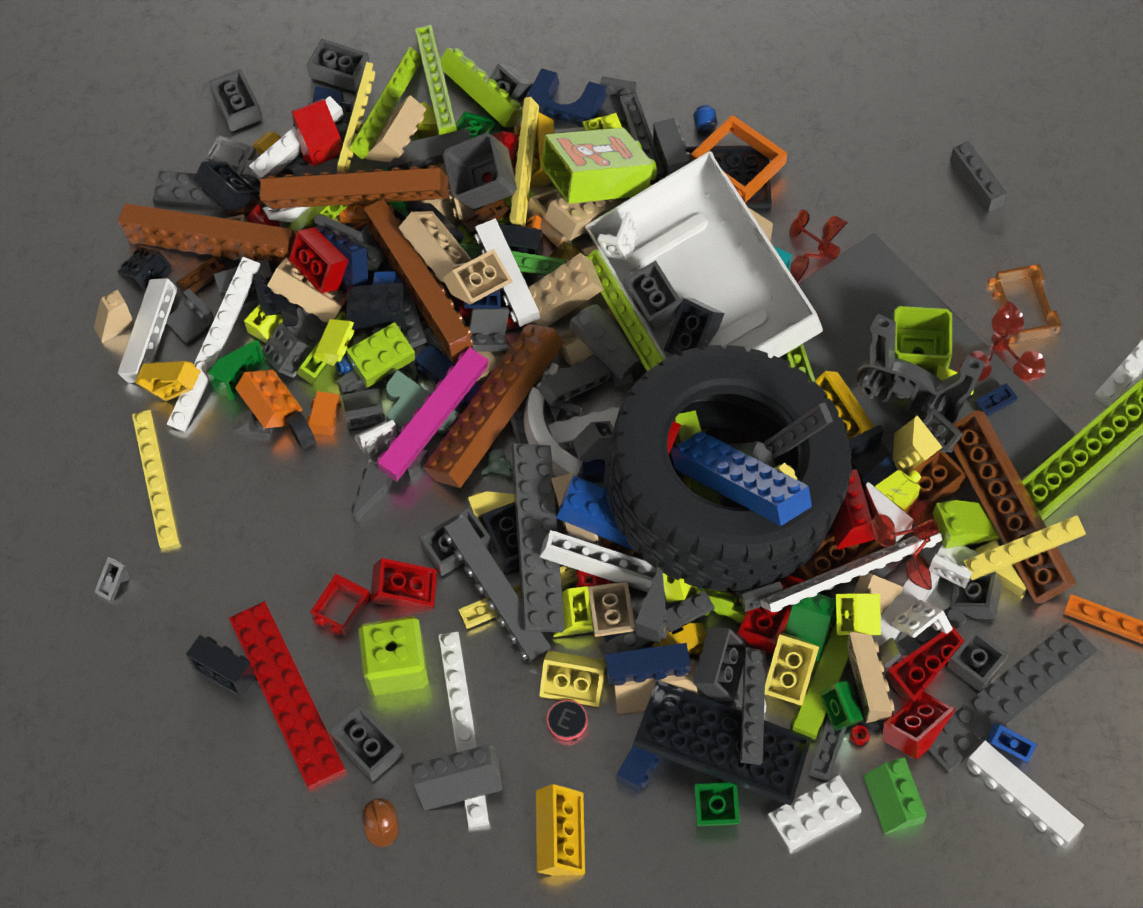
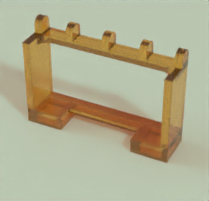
(1036, 274)

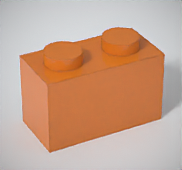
(324, 413)

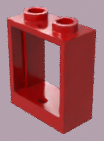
(351, 589)

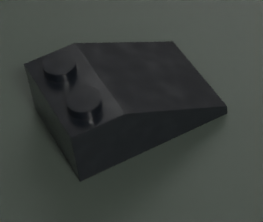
(693, 326)

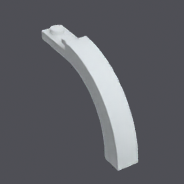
(538, 434)

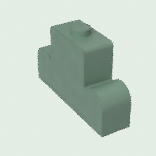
(408, 398)

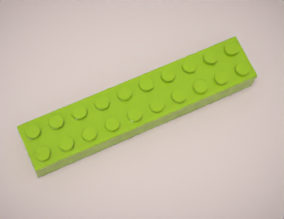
(1087, 453)

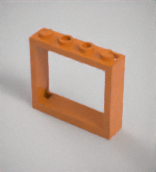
(754, 139)

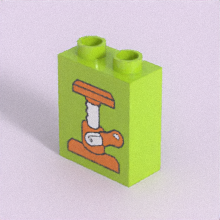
(597, 165)

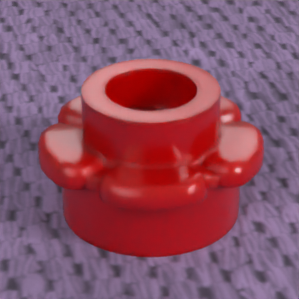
(865, 736)

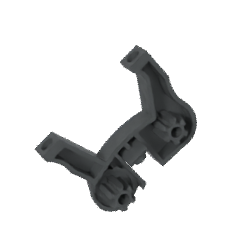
(887, 374)

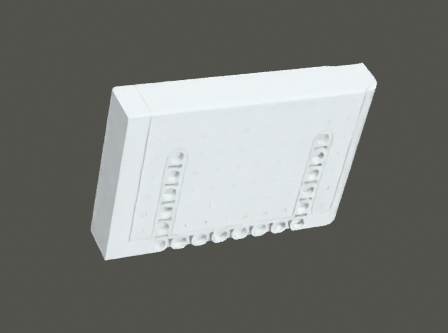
(715, 255)

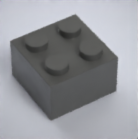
(977, 660)

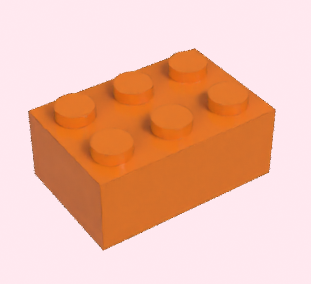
(267, 397)

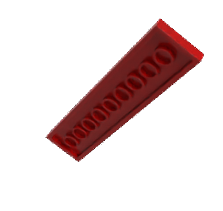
(287, 695)

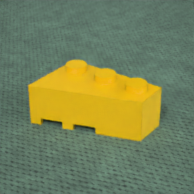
(168, 378)

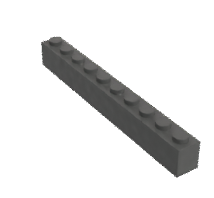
(416, 154)

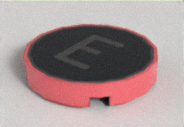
(567, 720)

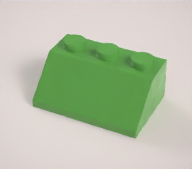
(895, 796)

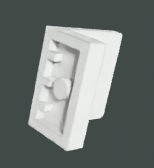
(622, 245)
(376, 438)
(951, 566)
(920, 617)

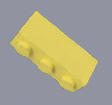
(913, 445)
(791, 668)
(573, 678)

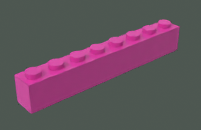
(432, 414)

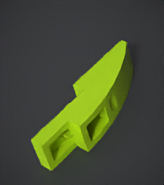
(723, 603)

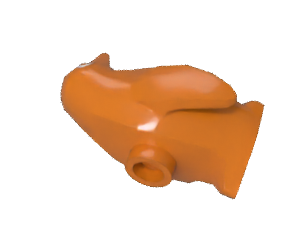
(354, 215)

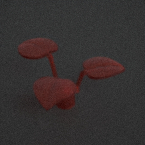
(826, 247)
(1010, 321)
(922, 515)

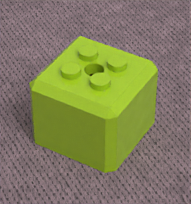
(923, 331)
(397, 669)

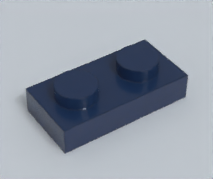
(996, 400)

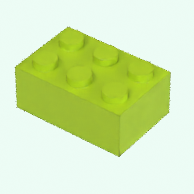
(380, 354)

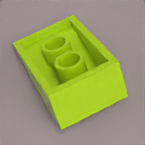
(963, 523)

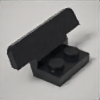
(275, 303)

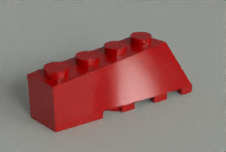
(919, 668)

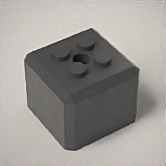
(469, 165)

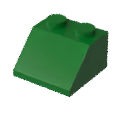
(841, 705)
(716, 804)

